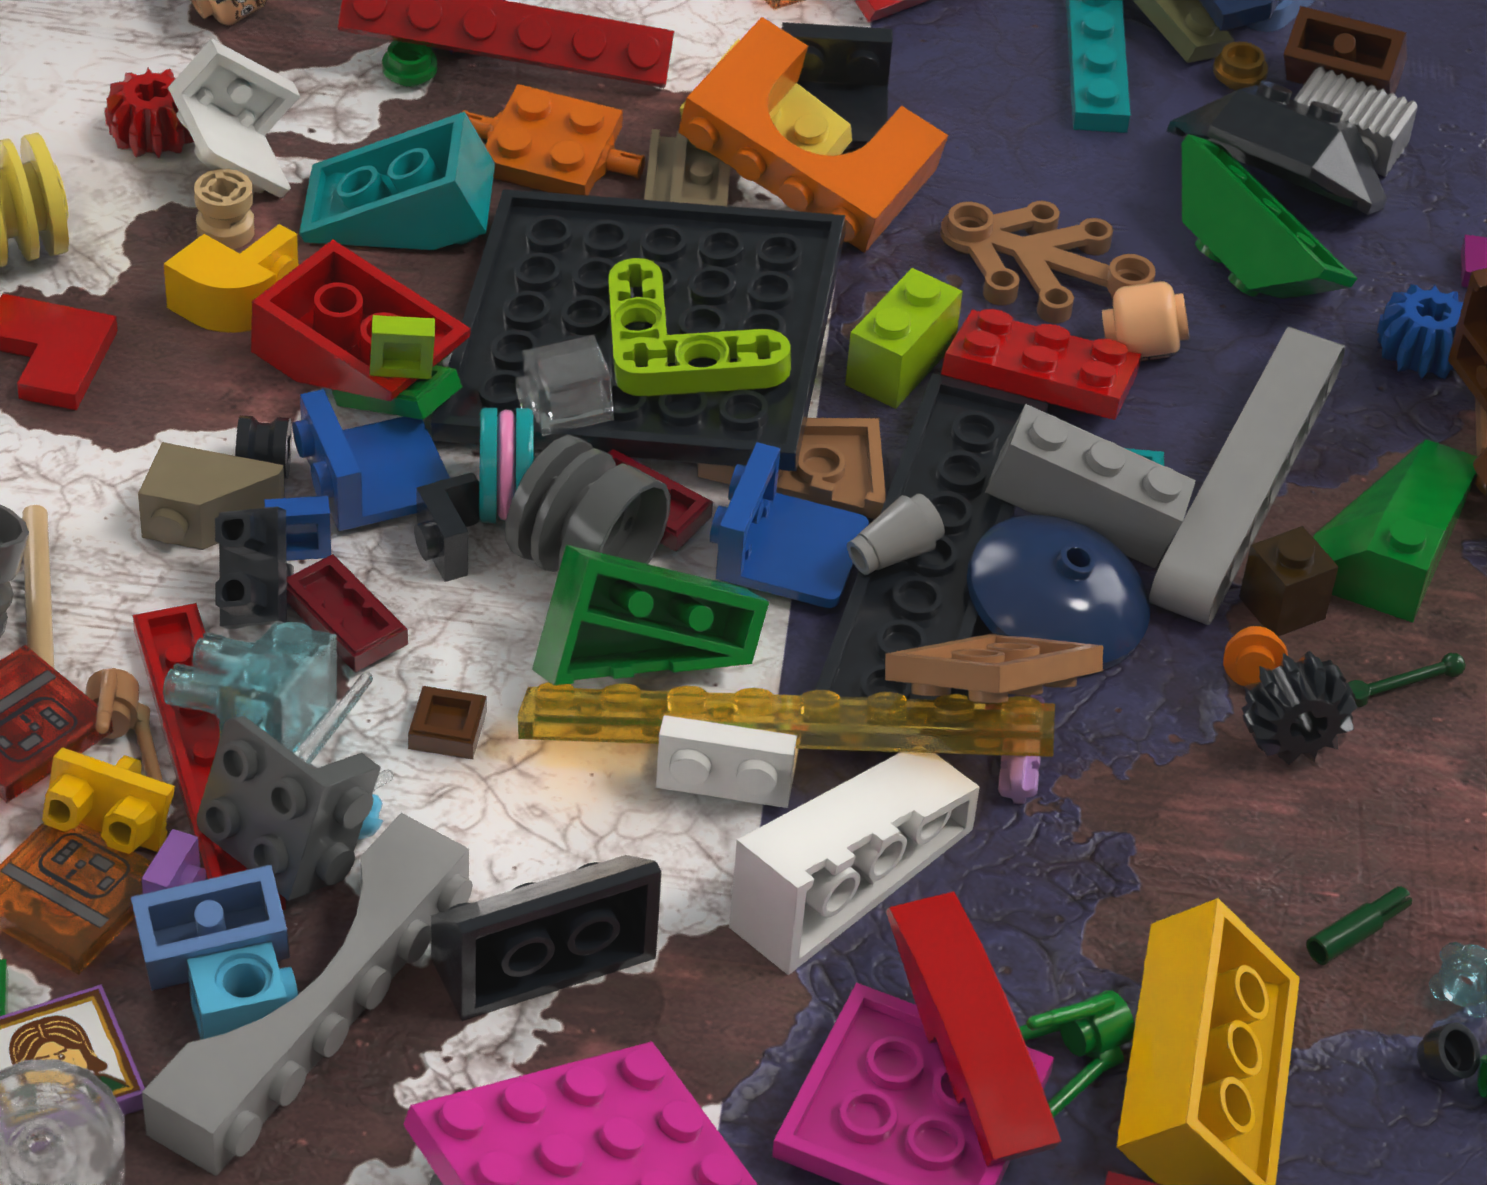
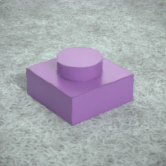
(174, 864)

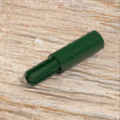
(1356, 926)

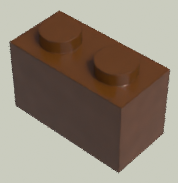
(1346, 47)

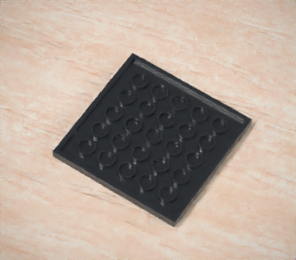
(720, 272)

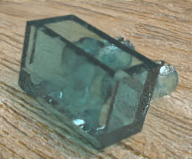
(278, 682)

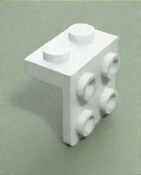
(230, 109)
(726, 760)

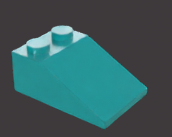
(404, 190)

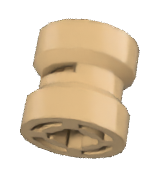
(221, 201)

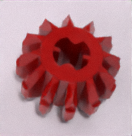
(145, 114)

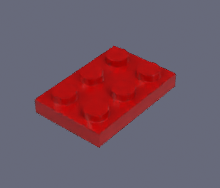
(1042, 363)

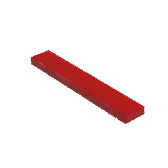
(190, 734)

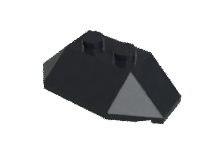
(1290, 142)

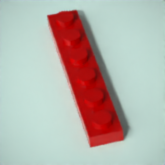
(519, 35)

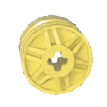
(31, 200)

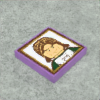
(77, 1031)

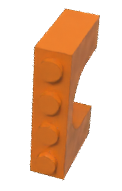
(733, 123)

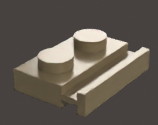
(684, 173)

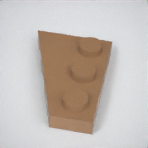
(836, 466)

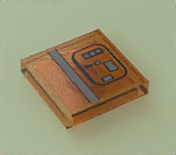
(68, 893)

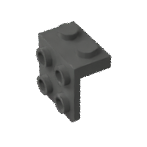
(282, 812)

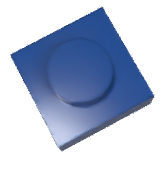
(306, 526)

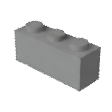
(1092, 481)

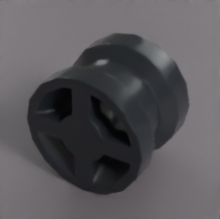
(265, 441)

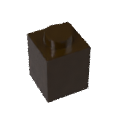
(1288, 581)

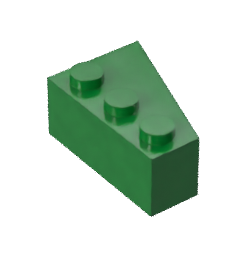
(642, 618)

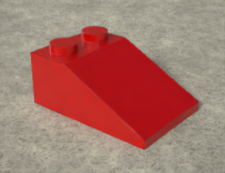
(321, 317)

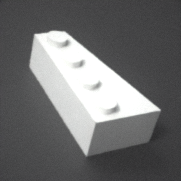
(845, 854)

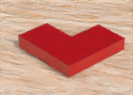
(63, 347)

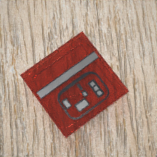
(37, 719)

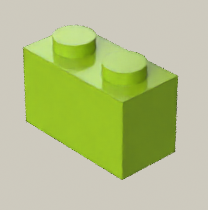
(903, 338)

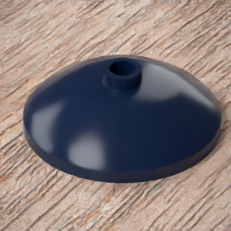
(1058, 584)

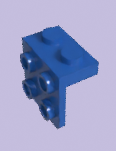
(366, 468)
(782, 540)

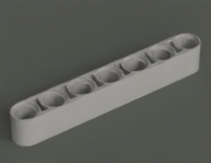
(1246, 476)

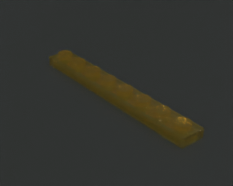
(817, 717)

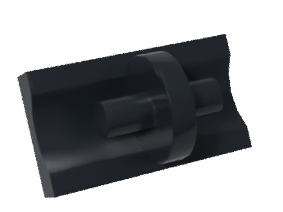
(252, 567)

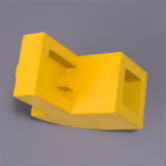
(217, 285)

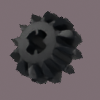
(1299, 707)

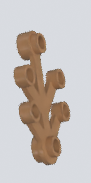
(979, 232)

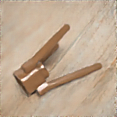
(118, 697)

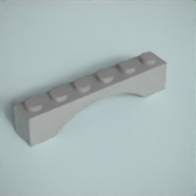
(228, 1085)

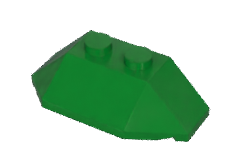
(1250, 229)

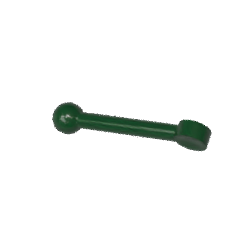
(1450, 665)

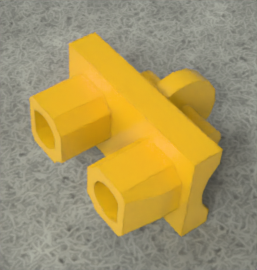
(109, 799)

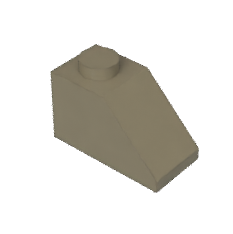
(193, 485)

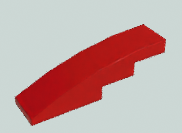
(974, 1028)

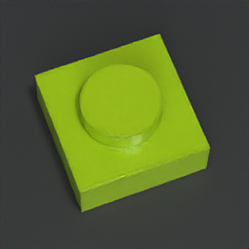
(402, 347)

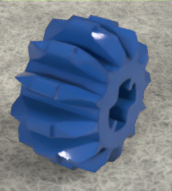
(1420, 330)

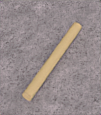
(38, 584)

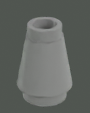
(897, 534)

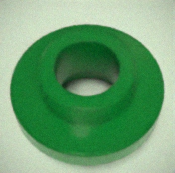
(409, 63)

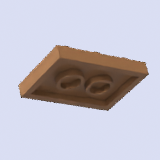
(993, 666)

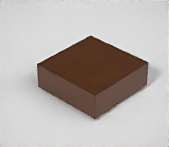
(447, 722)

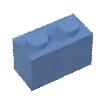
(206, 920)

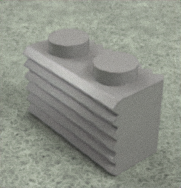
(1380, 118)

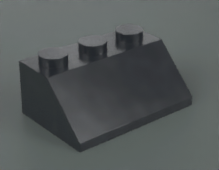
(547, 934)

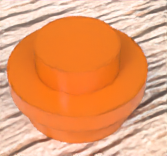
(1249, 650)

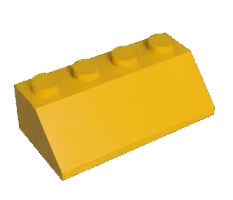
(1209, 1053)

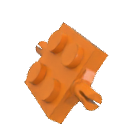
(555, 142)

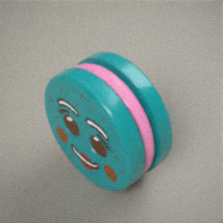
(504, 459)

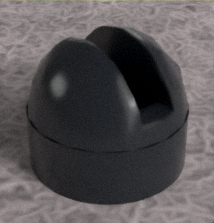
(1449, 1053)

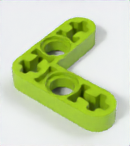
(657, 349)

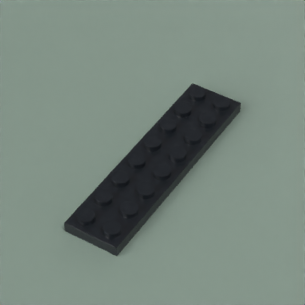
(928, 595)

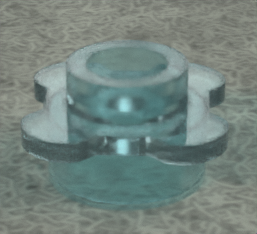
(1448, 984)

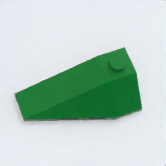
(1399, 530)

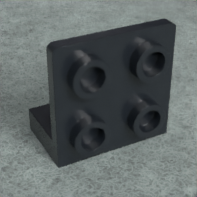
(848, 73)

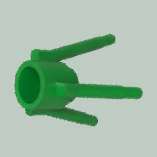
(1090, 1029)

